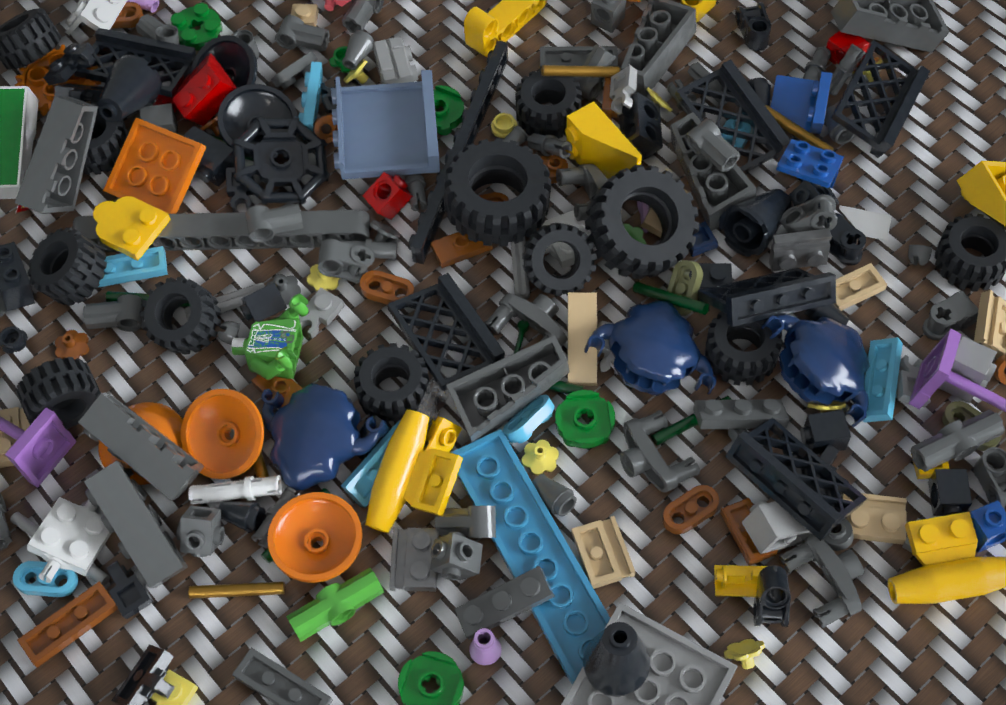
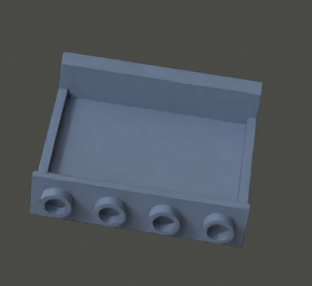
(385, 129)

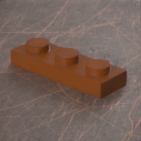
(67, 624)

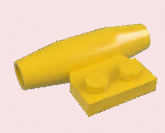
(411, 475)
(949, 563)

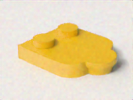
(129, 225)

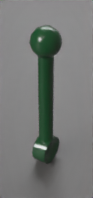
(523, 326)

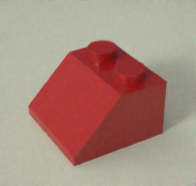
(203, 91)

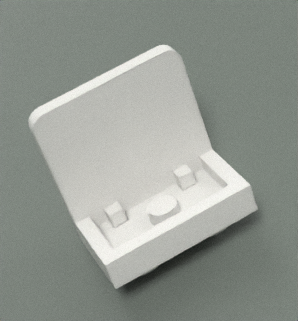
(95, 14)

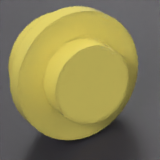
(503, 125)

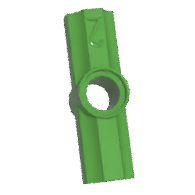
(335, 604)

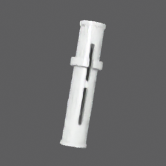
(231, 490)

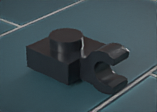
(129, 592)

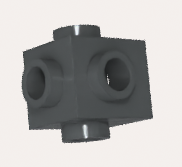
(200, 531)
(456, 556)

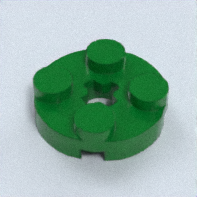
(195, 16)
(452, 109)
(585, 435)
(422, 669)

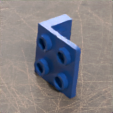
(802, 100)
(810, 163)

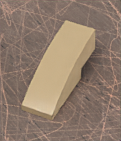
(581, 325)

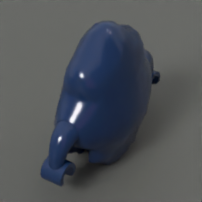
(653, 349)
(823, 362)
(315, 434)

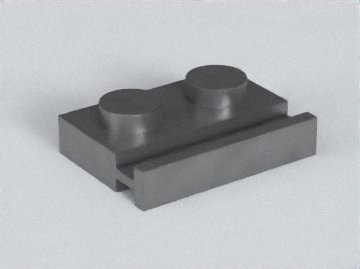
(800, 249)
(412, 559)

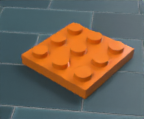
(155, 166)

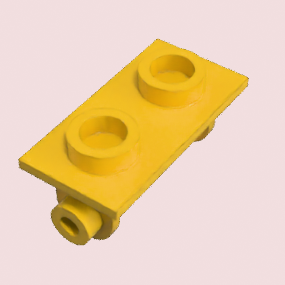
(442, 434)
(736, 580)

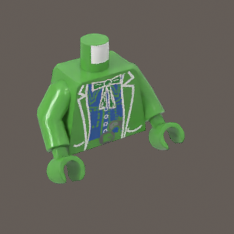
(276, 343)

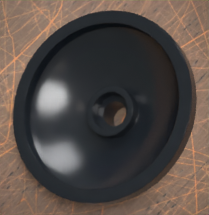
(234, 57)
(247, 103)

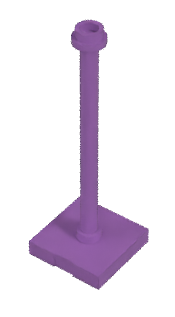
(937, 369)
(39, 446)

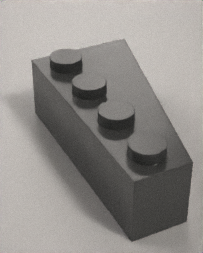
(659, 40)
(507, 386)

